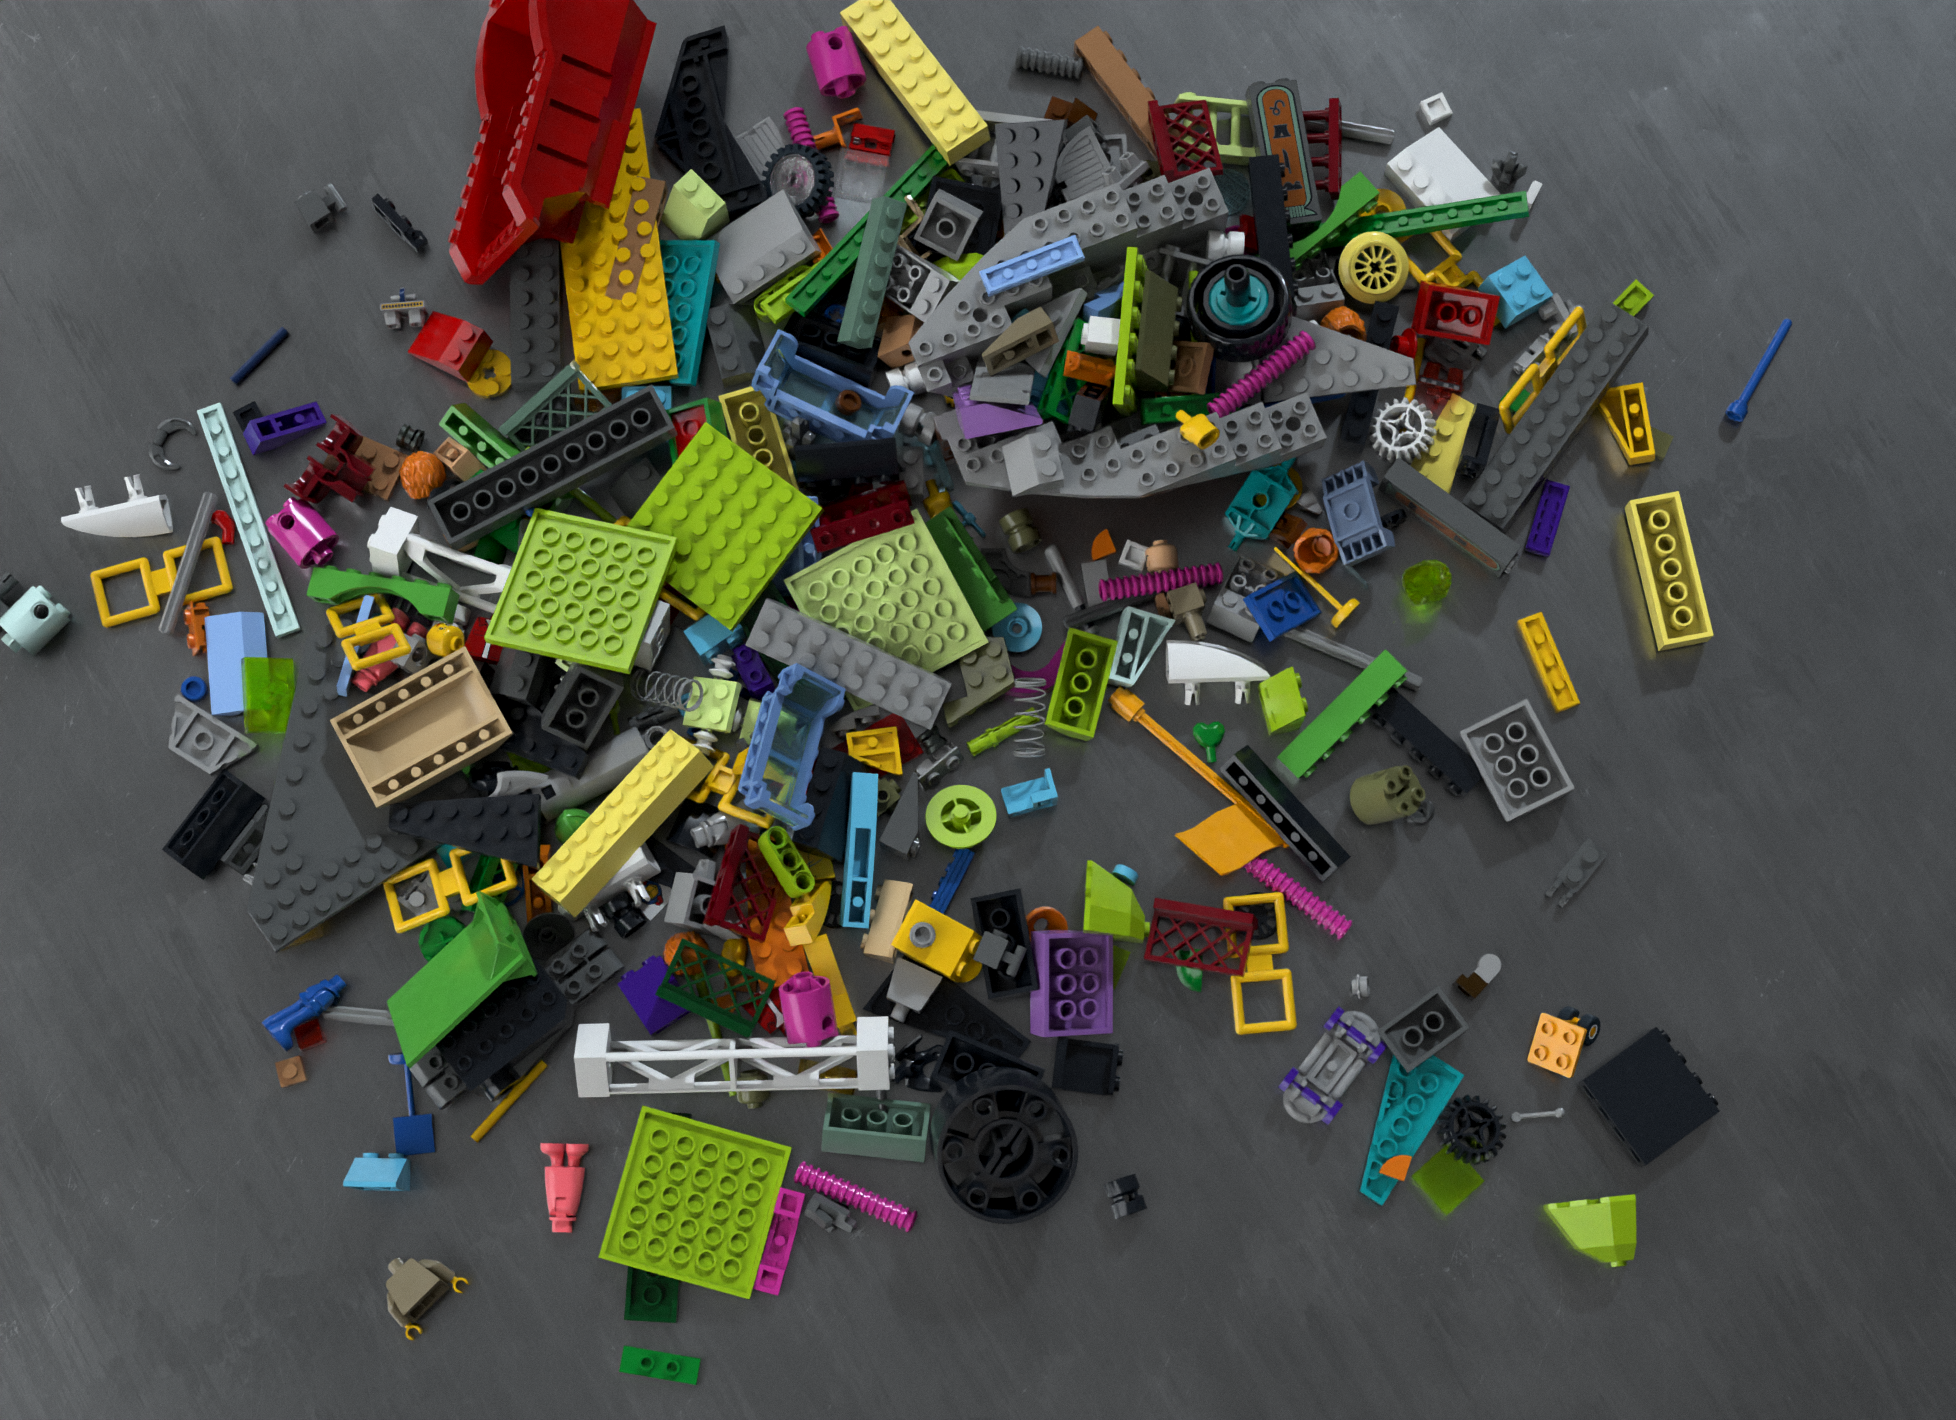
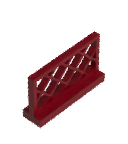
(1162, 139)
(726, 881)
(1206, 916)

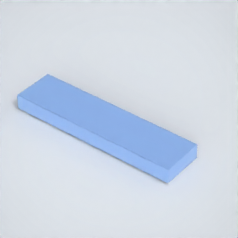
(1031, 265)
(347, 672)

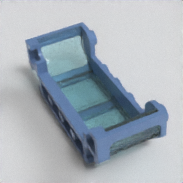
(809, 391)
(787, 745)

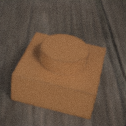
(291, 1071)

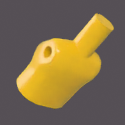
(1197, 429)
(937, 500)

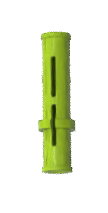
(994, 736)

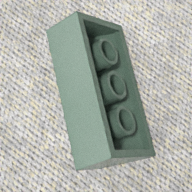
(860, 1128)

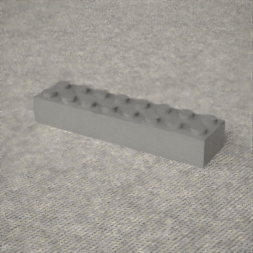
(849, 663)

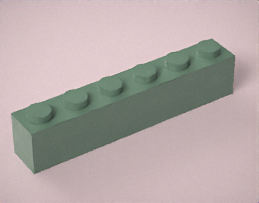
(872, 272)

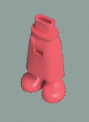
(372, 675)
(564, 1183)

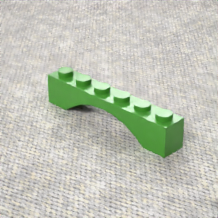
(1355, 198)
(337, 587)

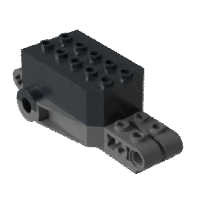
(516, 1024)

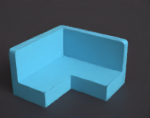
(1030, 795)

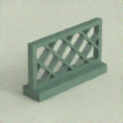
(545, 396)

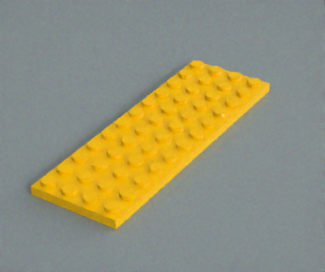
(630, 337)

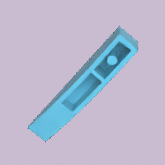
(859, 851)

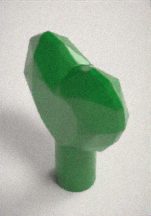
(1209, 737)

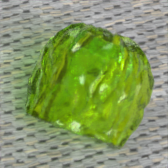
(1426, 581)

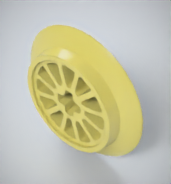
(1349, 258)

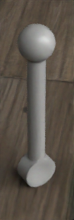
(1516, 1116)

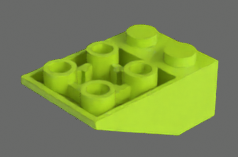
(1282, 702)

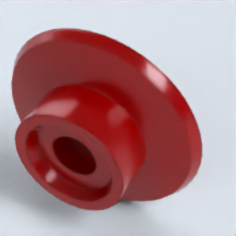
(1405, 344)

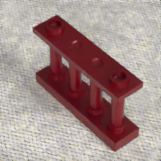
(1333, 138)
(863, 516)

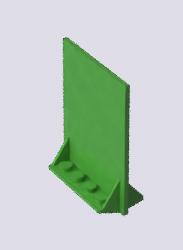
(459, 978)

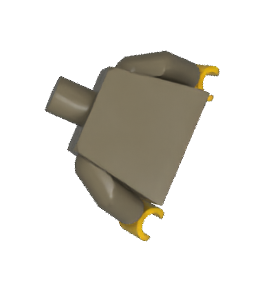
(416, 1288)

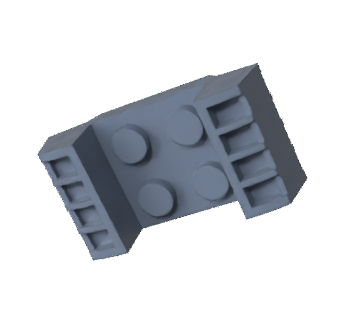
(1355, 514)

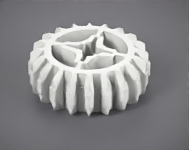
(1418, 439)

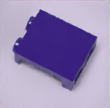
(640, 991)

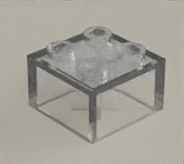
(861, 176)

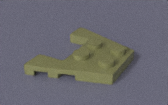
(986, 677)

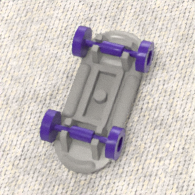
(1331, 1067)

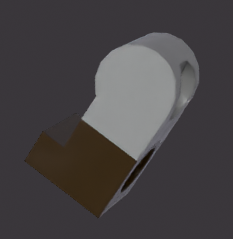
(1485, 971)

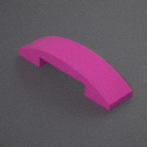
(779, 1241)

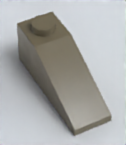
(1020, 340)

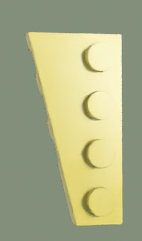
(1443, 457)

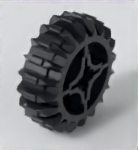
(1476, 1138)

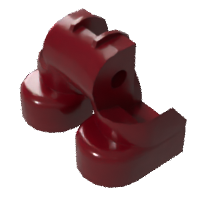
(349, 475)

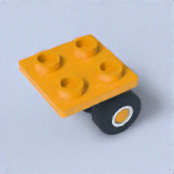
(1561, 1039)

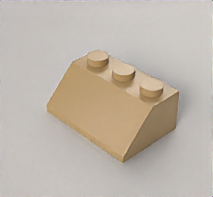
(892, 907)

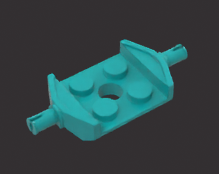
(1259, 521)

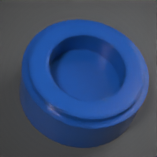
(194, 689)

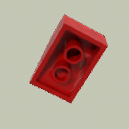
(1455, 313)
(451, 345)

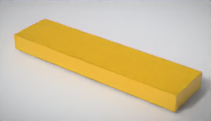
(1548, 662)

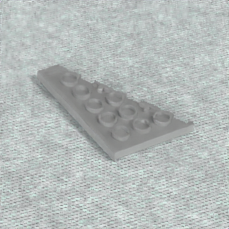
(1338, 366)

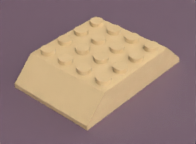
(422, 729)

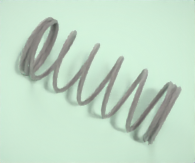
(1030, 683)
(654, 685)

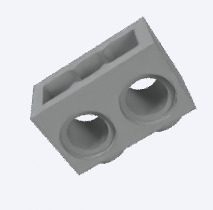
(418, 658)

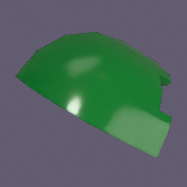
(490, 550)
(1189, 977)

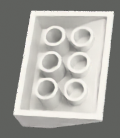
(1437, 173)

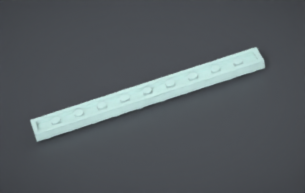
(248, 520)

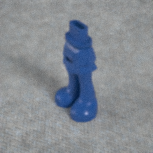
(311, 1004)

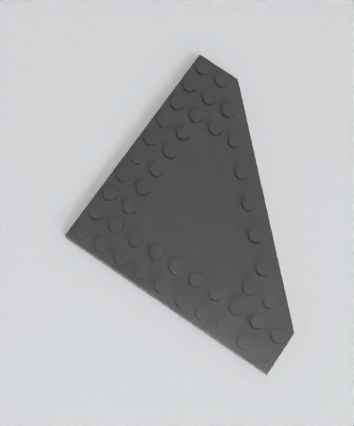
(322, 828)

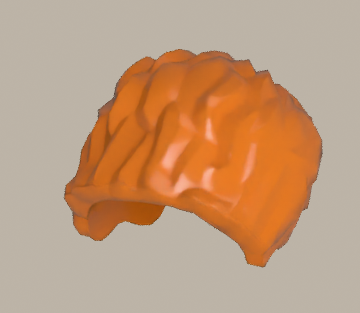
(1345, 322)
(421, 474)
(1316, 550)
(688, 954)

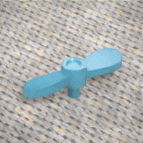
(969, 518)

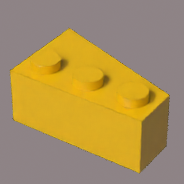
(1628, 420)

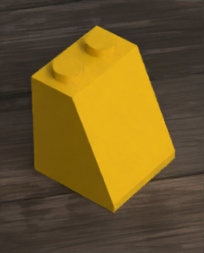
(952, 945)

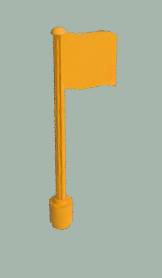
(1228, 836)

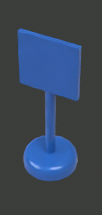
(413, 1132)

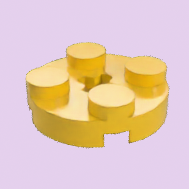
(492, 386)

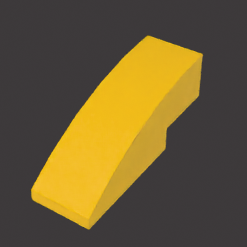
(808, 914)

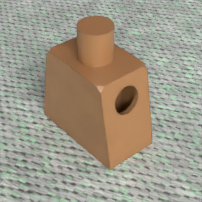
(894, 345)

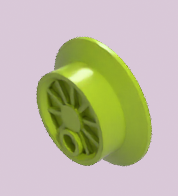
(960, 816)

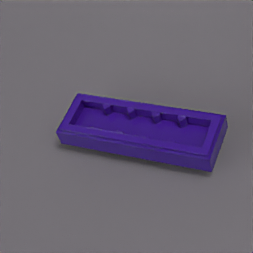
(1547, 518)

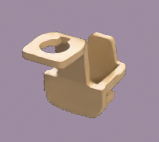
(903, 240)

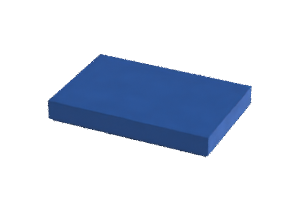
(1282, 606)

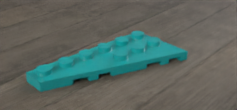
(689, 284)
(1405, 1117)

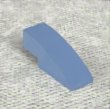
(1105, 304)

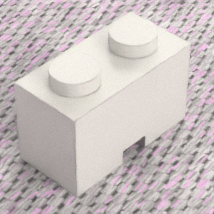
(1101, 335)

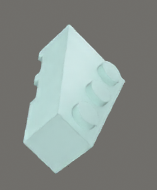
(1137, 638)

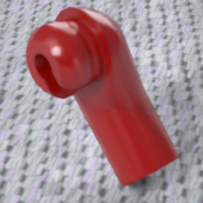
(227, 525)

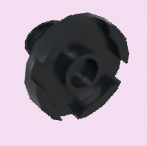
(486, 778)

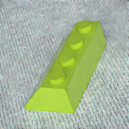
(1080, 684)

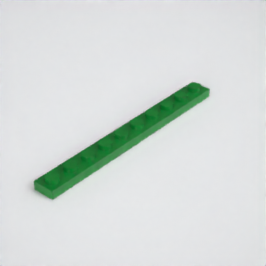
(1432, 218)
(846, 252)

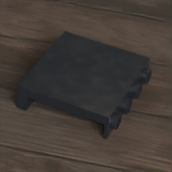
(1650, 1096)

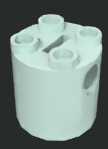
(26, 628)

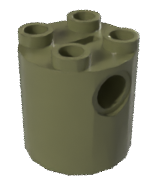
(1386, 795)

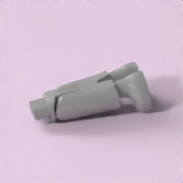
(719, 826)

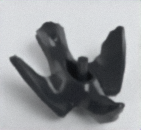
(912, 1066)

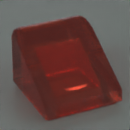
(309, 1035)

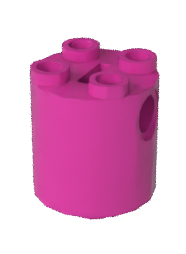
(836, 62)
(303, 533)
(808, 1009)

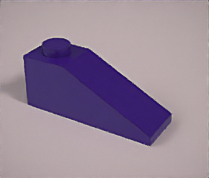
(282, 427)

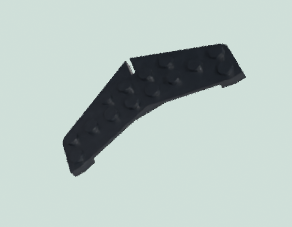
(697, 115)

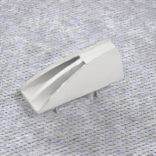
(135, 518)
(1206, 662)
(630, 877)

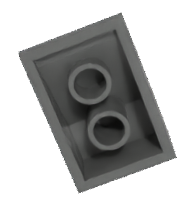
(902, 830)
(1423, 1029)

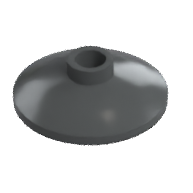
(546, 946)

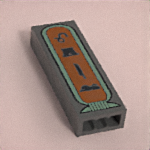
(1280, 129)
(1450, 518)

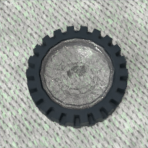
(802, 175)

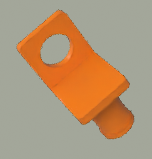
(835, 135)

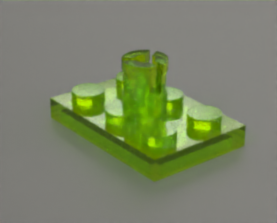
(267, 694)

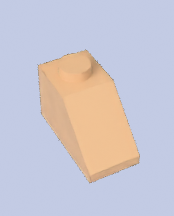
(458, 459)

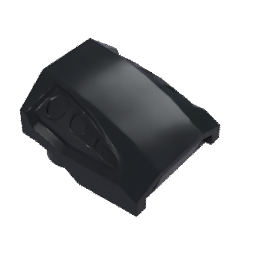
(688, 818)

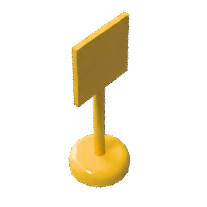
(1343, 611)

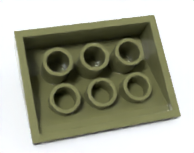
(1157, 334)

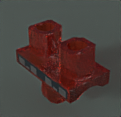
(1453, 382)

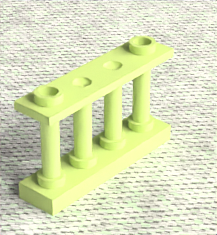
(1231, 153)

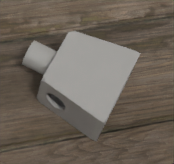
(911, 988)

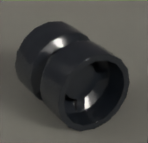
(630, 921)
(1125, 1186)

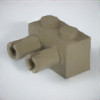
(1186, 607)

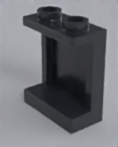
(1486, 419)
(1086, 1067)

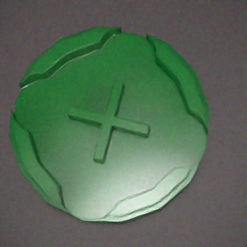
(438, 934)

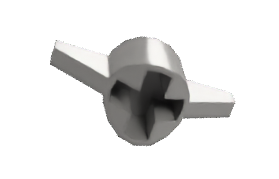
(1308, 501)

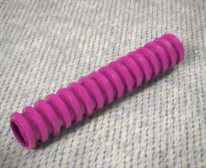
(802, 135)
(1262, 375)
(1160, 581)
(1299, 896)
(854, 1196)

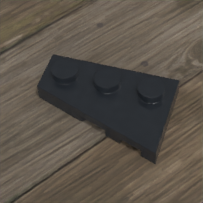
(668, 862)

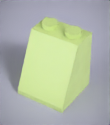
(694, 209)

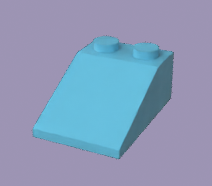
(379, 1173)

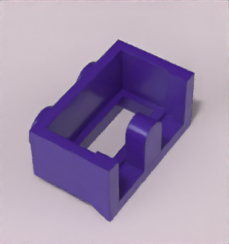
(752, 671)

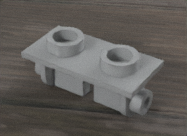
(1538, 350)
(947, 758)

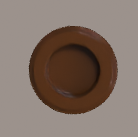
(848, 402)

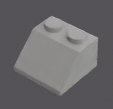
(948, 224)
(1033, 463)

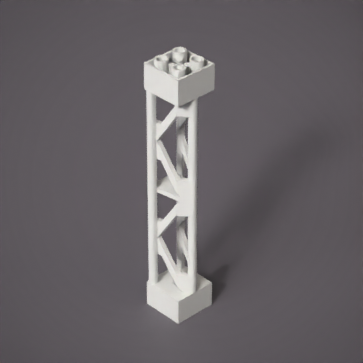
(400, 543)
(597, 1053)

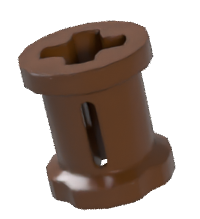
(1043, 583)

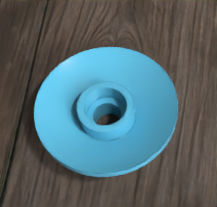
(1031, 628)

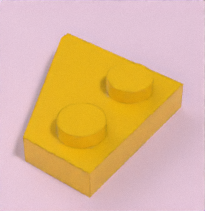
(876, 749)

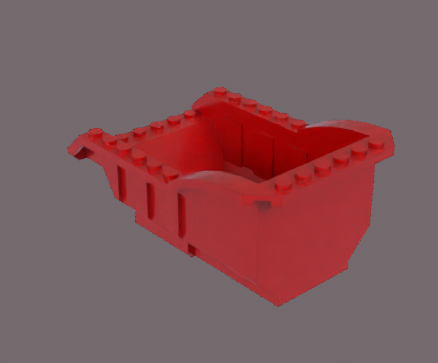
(554, 125)

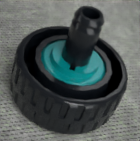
(1240, 308)

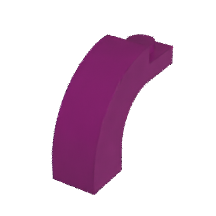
(1048, 673)

